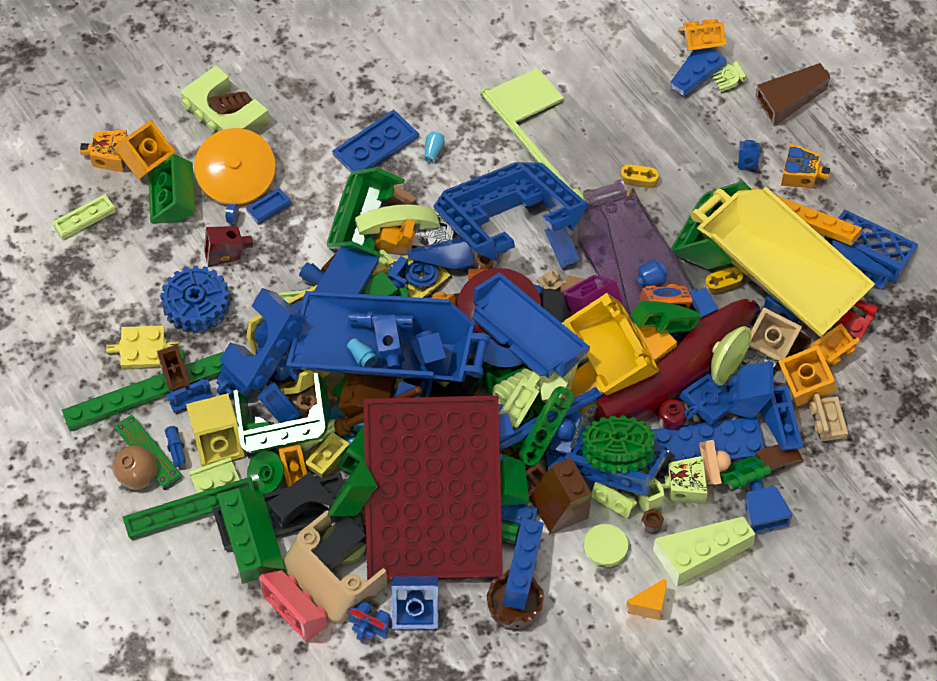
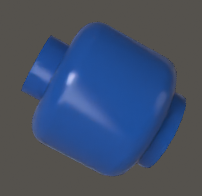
(652, 274)

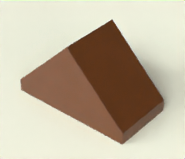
(173, 368)

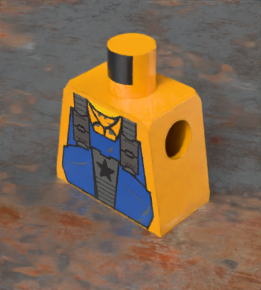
(803, 168)

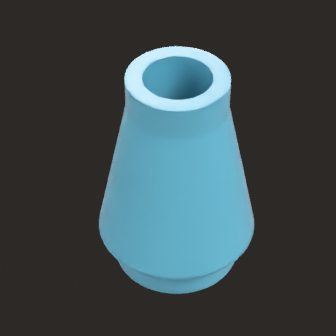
(433, 145)
(363, 354)

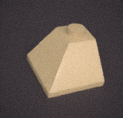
(773, 335)

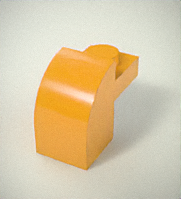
(395, 239)

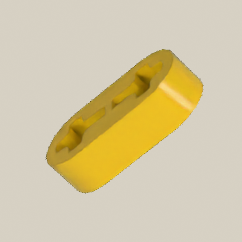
(639, 176)
(723, 280)

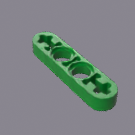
(543, 424)

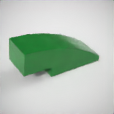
(665, 317)

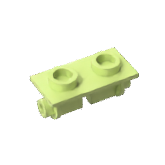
(619, 502)

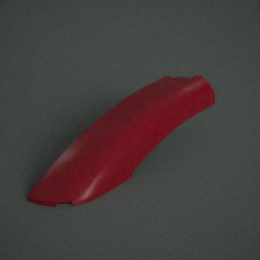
(681, 367)

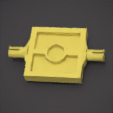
(140, 346)

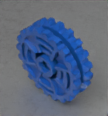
(195, 299)

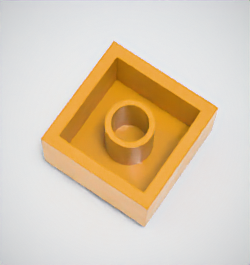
(144, 149)
(807, 375)

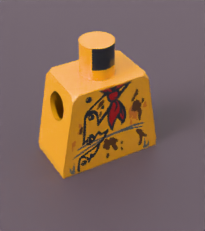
(103, 152)

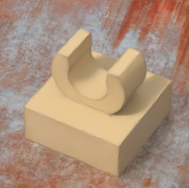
(551, 280)

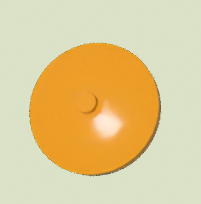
(235, 167)

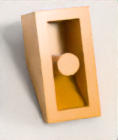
(293, 463)

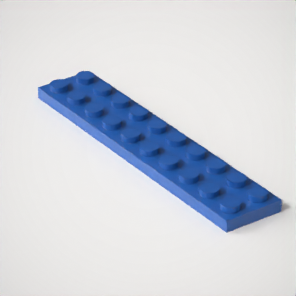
(736, 437)

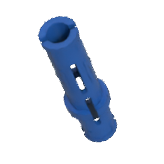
(366, 319)

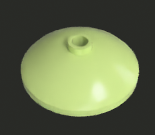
(729, 354)

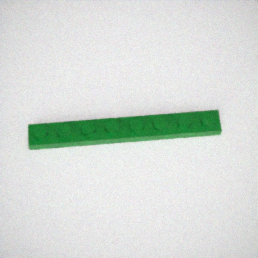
(136, 394)

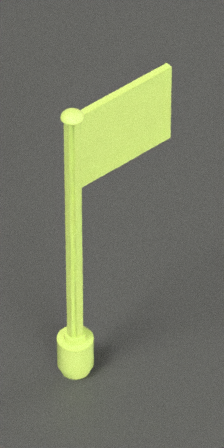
(522, 99)

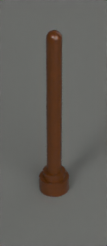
(345, 425)

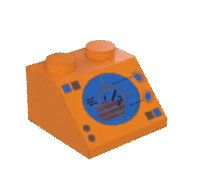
(670, 294)

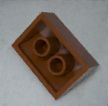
(362, 387)

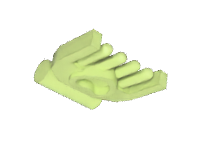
(730, 75)

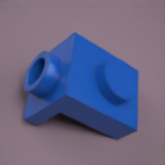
(748, 155)
(397, 272)

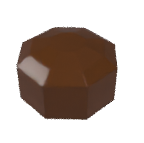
(652, 520)

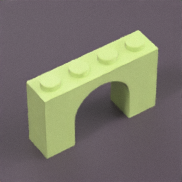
(215, 83)

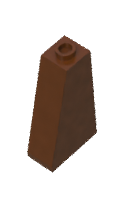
(792, 91)

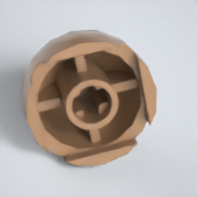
(134, 467)

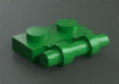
(744, 472)

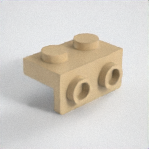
(828, 417)

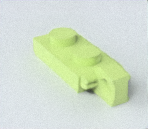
(521, 398)

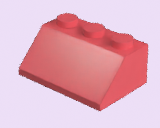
(293, 604)

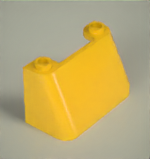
(614, 344)

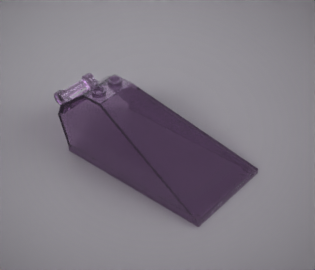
(620, 237)

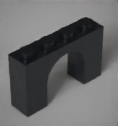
(310, 494)

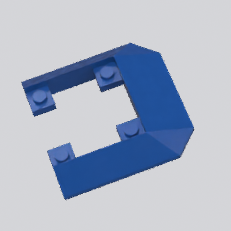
(525, 183)

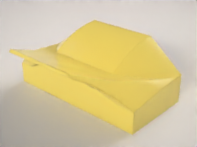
(326, 455)

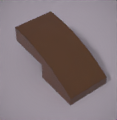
(776, 458)

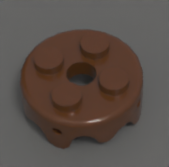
(509, 616)

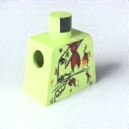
(685, 480)

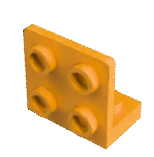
(704, 35)

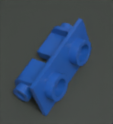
(189, 394)

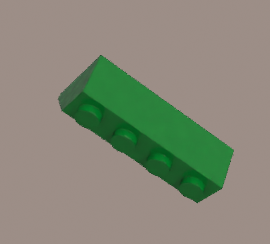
(250, 533)

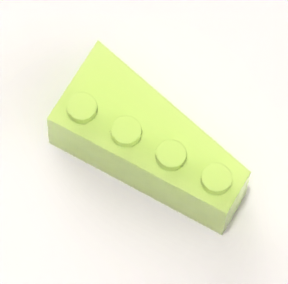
(702, 548)

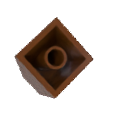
(562, 497)

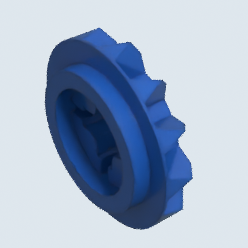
(415, 268)

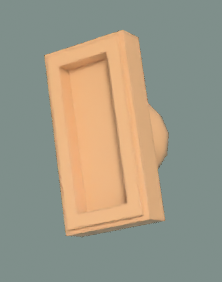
(714, 462)

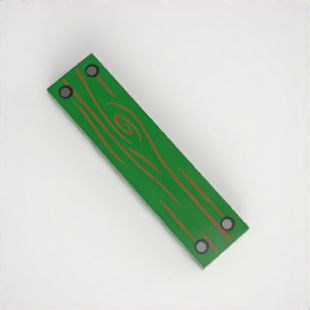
(134, 434)

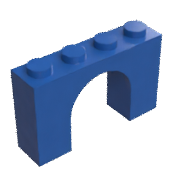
(282, 324)

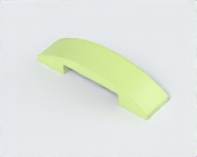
(395, 216)

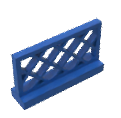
(884, 259)
(632, 481)

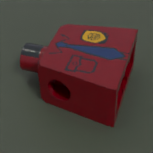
(224, 244)

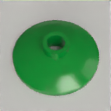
(259, 471)

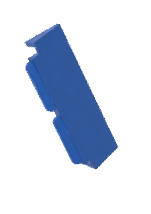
(526, 327)

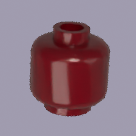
(672, 415)

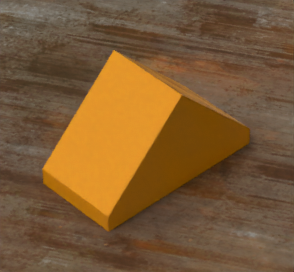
(648, 602)

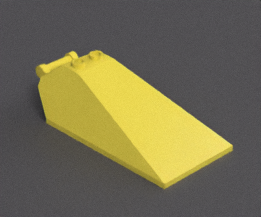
(783, 256)

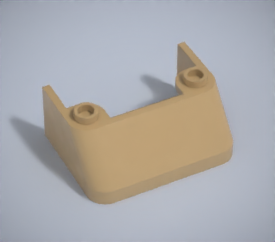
(322, 585)

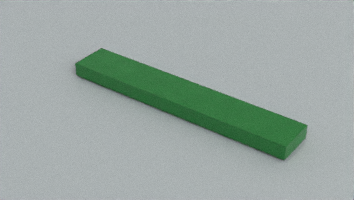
(179, 509)

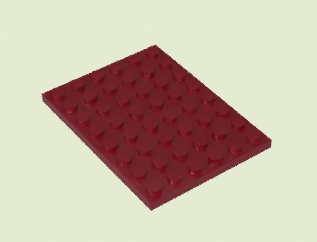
(435, 486)

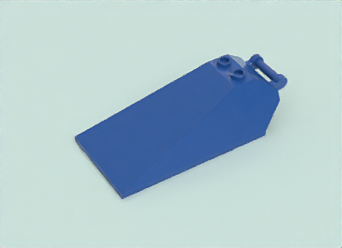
(326, 332)

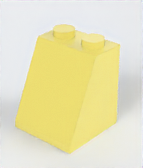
(215, 429)

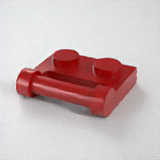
(856, 324)

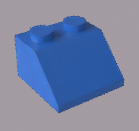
(750, 389)
(415, 602)

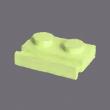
(214, 475)

